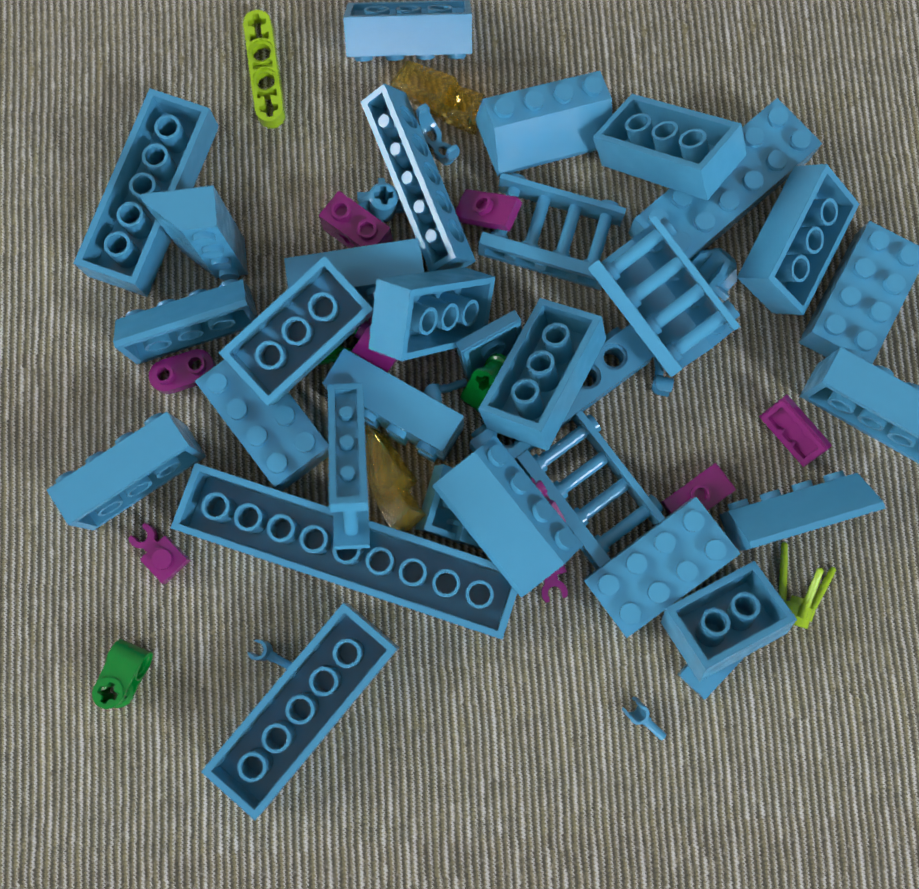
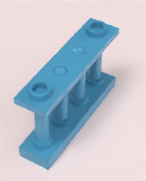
(559, 261)
(650, 327)
(348, 466)
(577, 519)

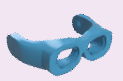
(428, 124)

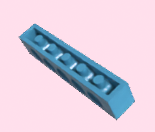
(417, 179)
(632, 356)

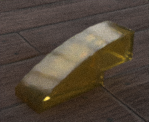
(441, 93)
(391, 482)

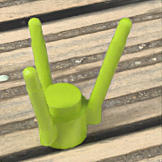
(803, 608)

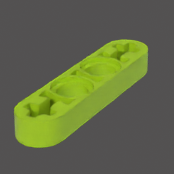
(264, 68)

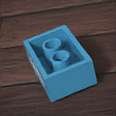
(727, 620)

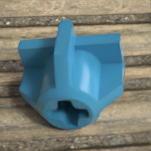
(381, 201)
(717, 269)

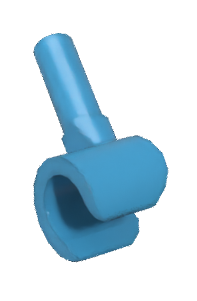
(661, 385)
(436, 390)
(270, 655)
(641, 716)

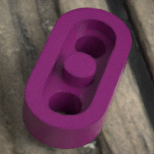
(180, 370)

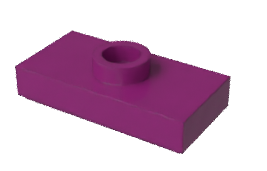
(488, 209)
(795, 430)
(708, 486)

